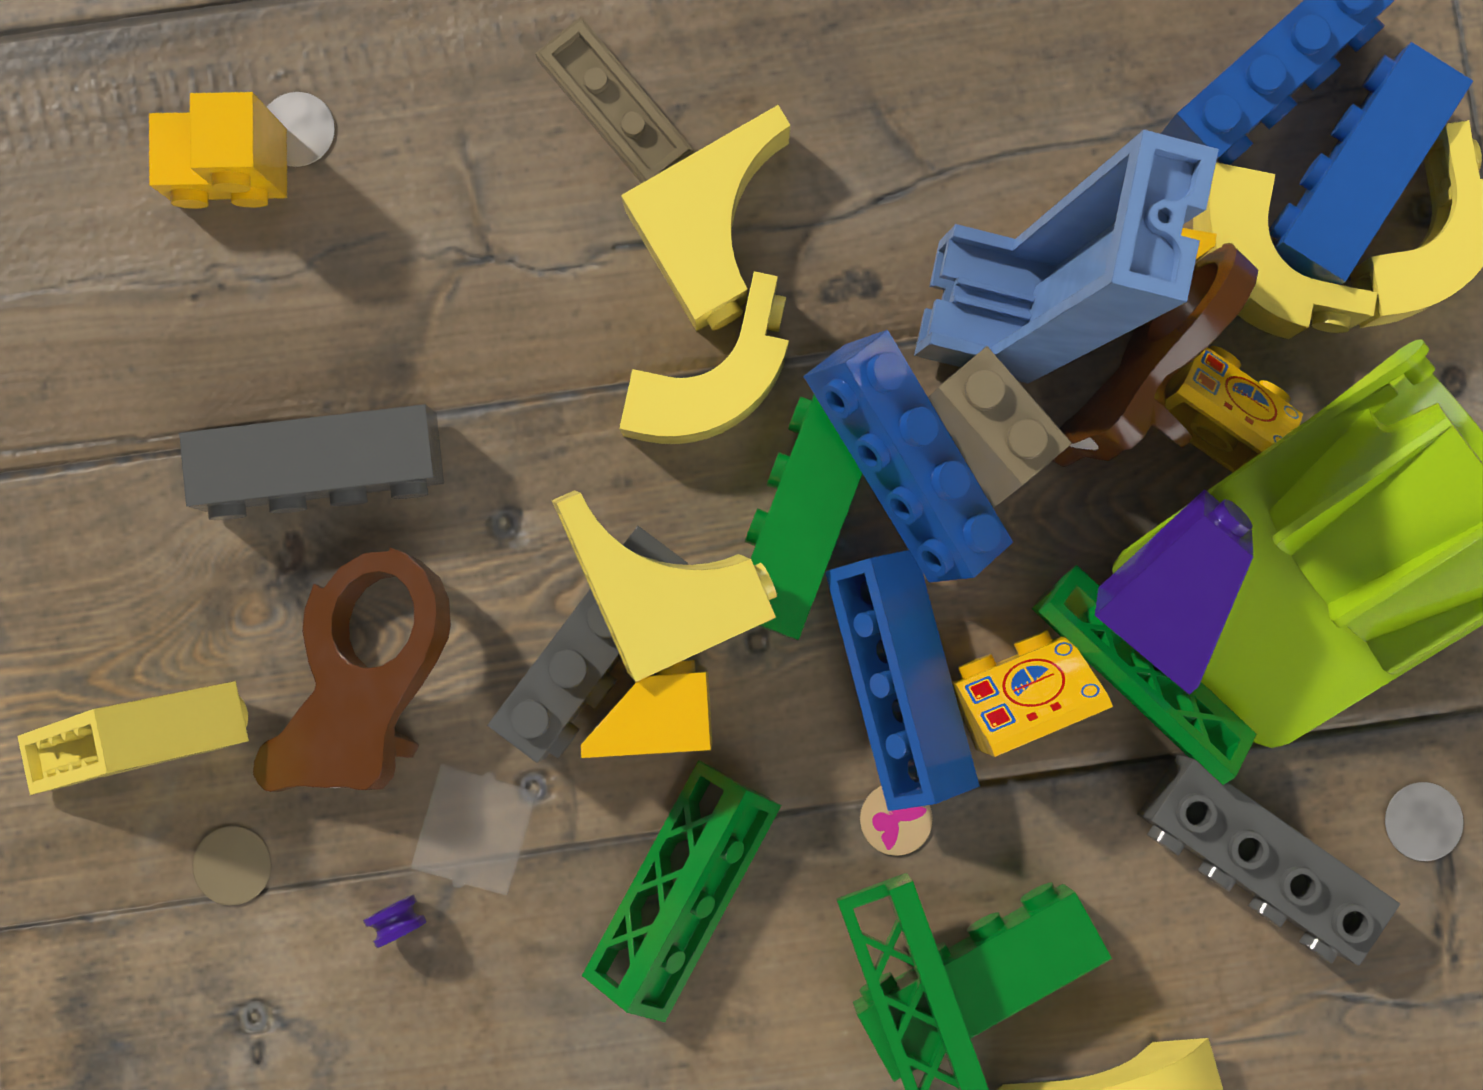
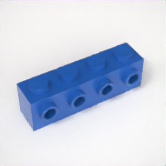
(1267, 75)
(1369, 164)
(909, 458)
(902, 680)

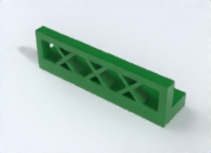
(1193, 722)
(688, 898)
(931, 981)

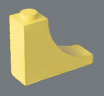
(690, 214)
(663, 608)
(133, 736)

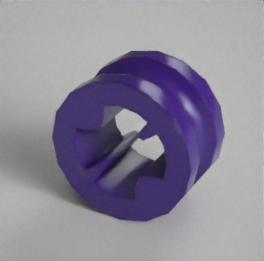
(395, 921)

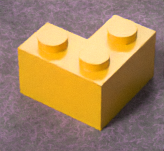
(218, 151)

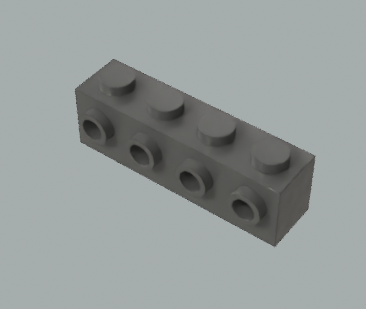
(310, 460)
(568, 673)
(1268, 860)

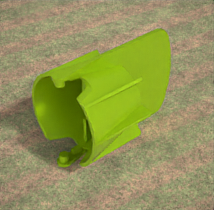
(1357, 550)

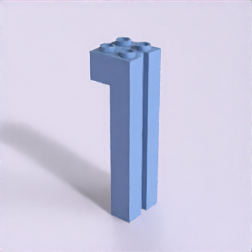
(1079, 272)

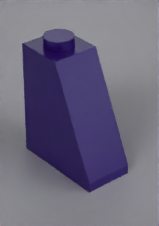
(1181, 588)

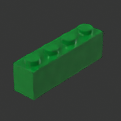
(805, 515)
(996, 969)

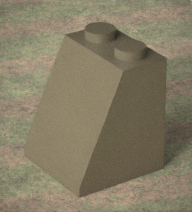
(996, 426)

